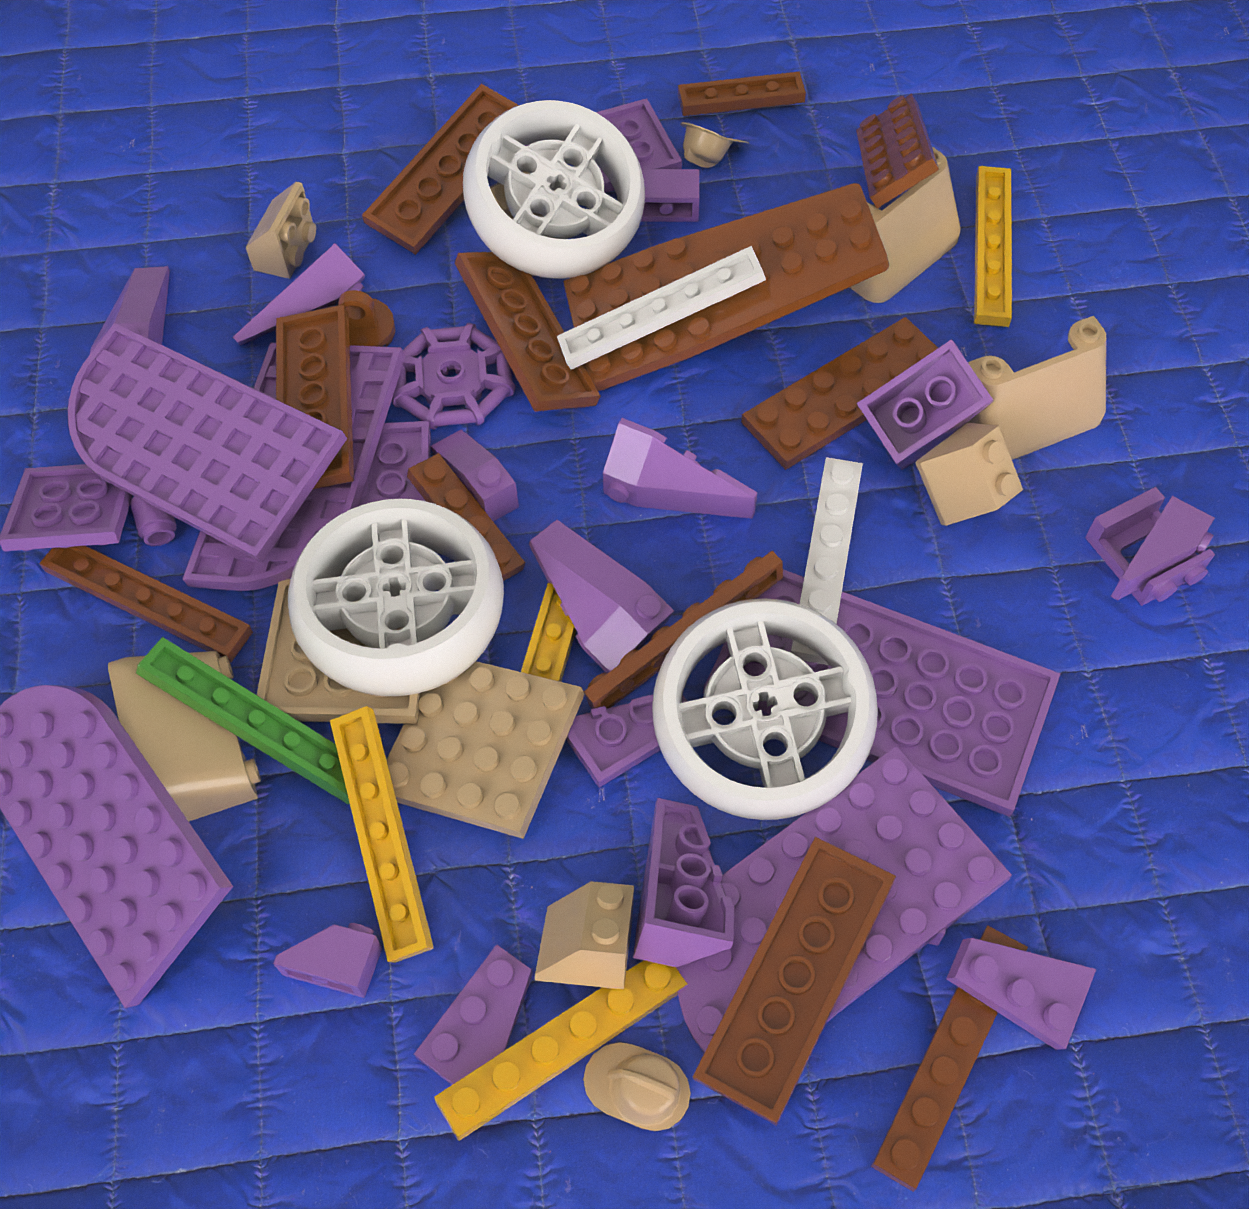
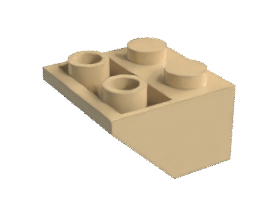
(282, 234)

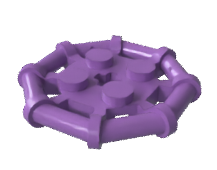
(446, 351)

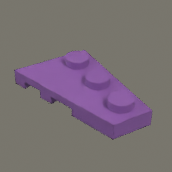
(614, 738)
(1024, 987)
(478, 1019)

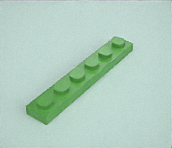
(244, 715)

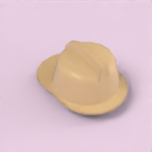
(704, 146)
(637, 1086)

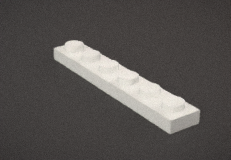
(661, 307)
(829, 544)

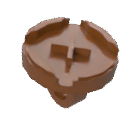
(369, 319)

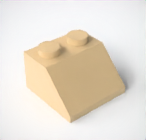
(969, 473)
(588, 937)

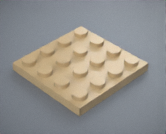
(305, 692)
(484, 747)

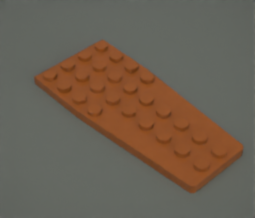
(802, 247)

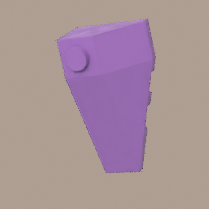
(313, 290)
(141, 304)
(658, 477)
(603, 599)
(682, 894)

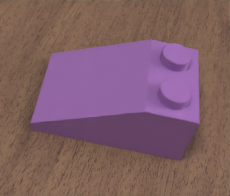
(925, 404)

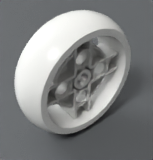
(557, 136)
(393, 571)
(836, 690)

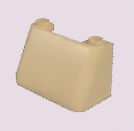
(914, 233)
(1048, 398)
(185, 749)

